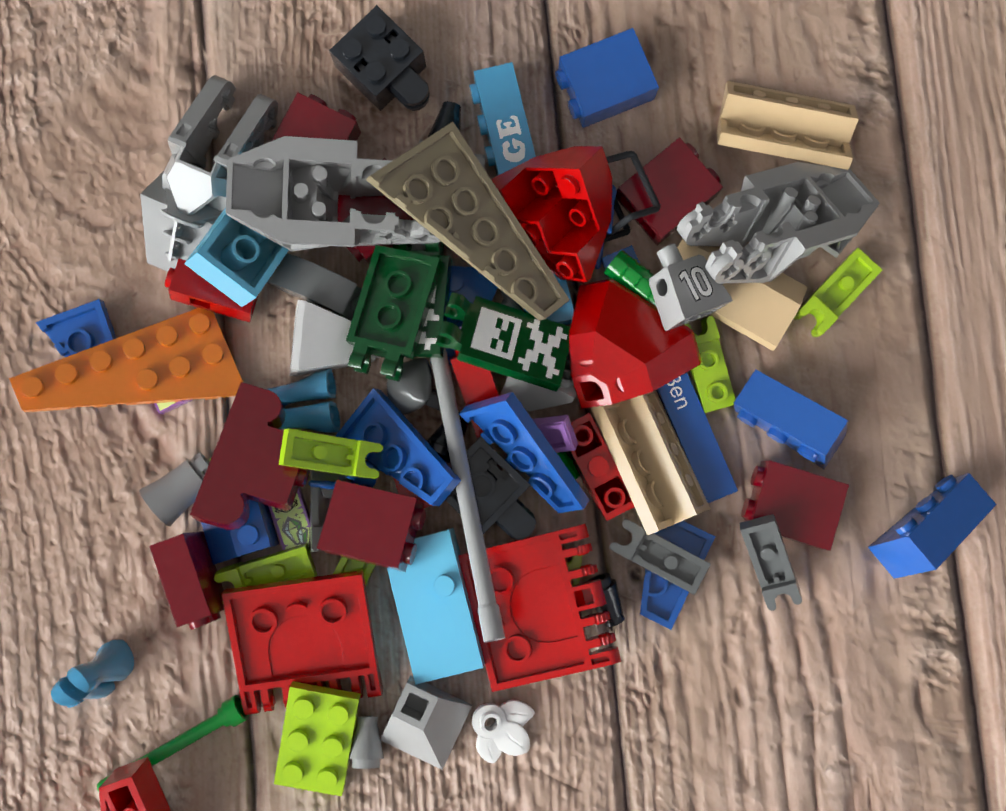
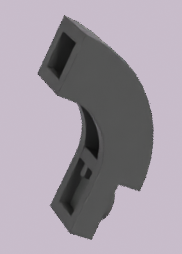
(316, 285)

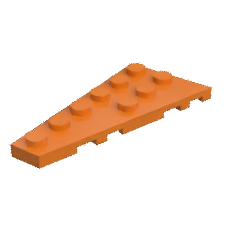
(155, 364)

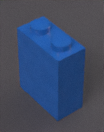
(606, 78)

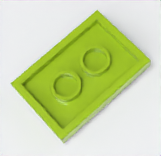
(317, 738)

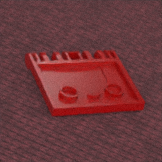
(542, 610)
(301, 634)

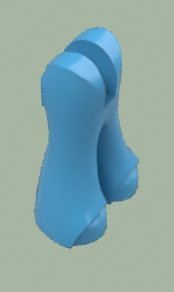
(316, 417)
(95, 678)

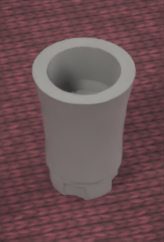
(176, 490)

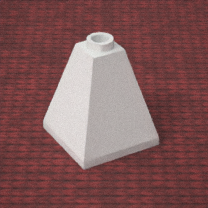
(319, 340)

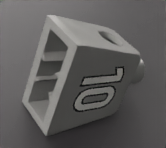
(685, 289)

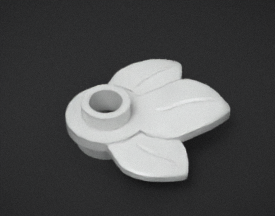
(505, 733)

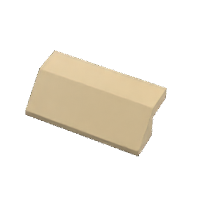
(787, 125)
(757, 309)
(651, 461)

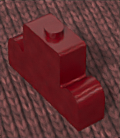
(248, 463)

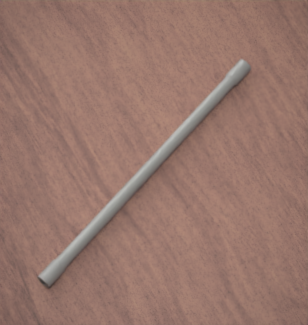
(488, 609)

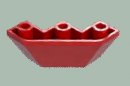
(563, 206)
(622, 346)

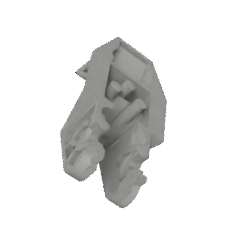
(293, 190)
(185, 198)
(783, 218)

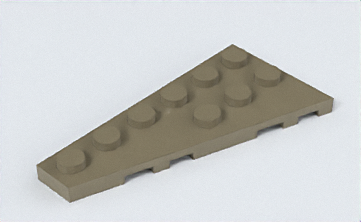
(459, 204)

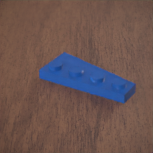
(527, 449)
(404, 451)

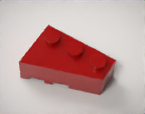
(133, 789)

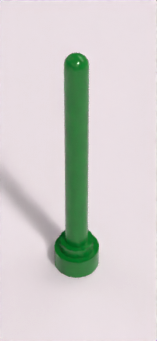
(228, 714)

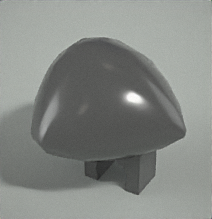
(414, 387)

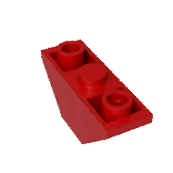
(599, 469)

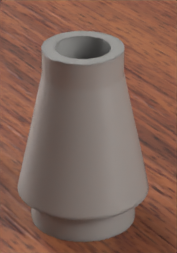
(366, 744)

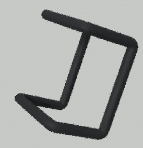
(624, 220)

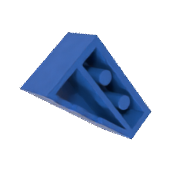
(791, 418)
(933, 527)

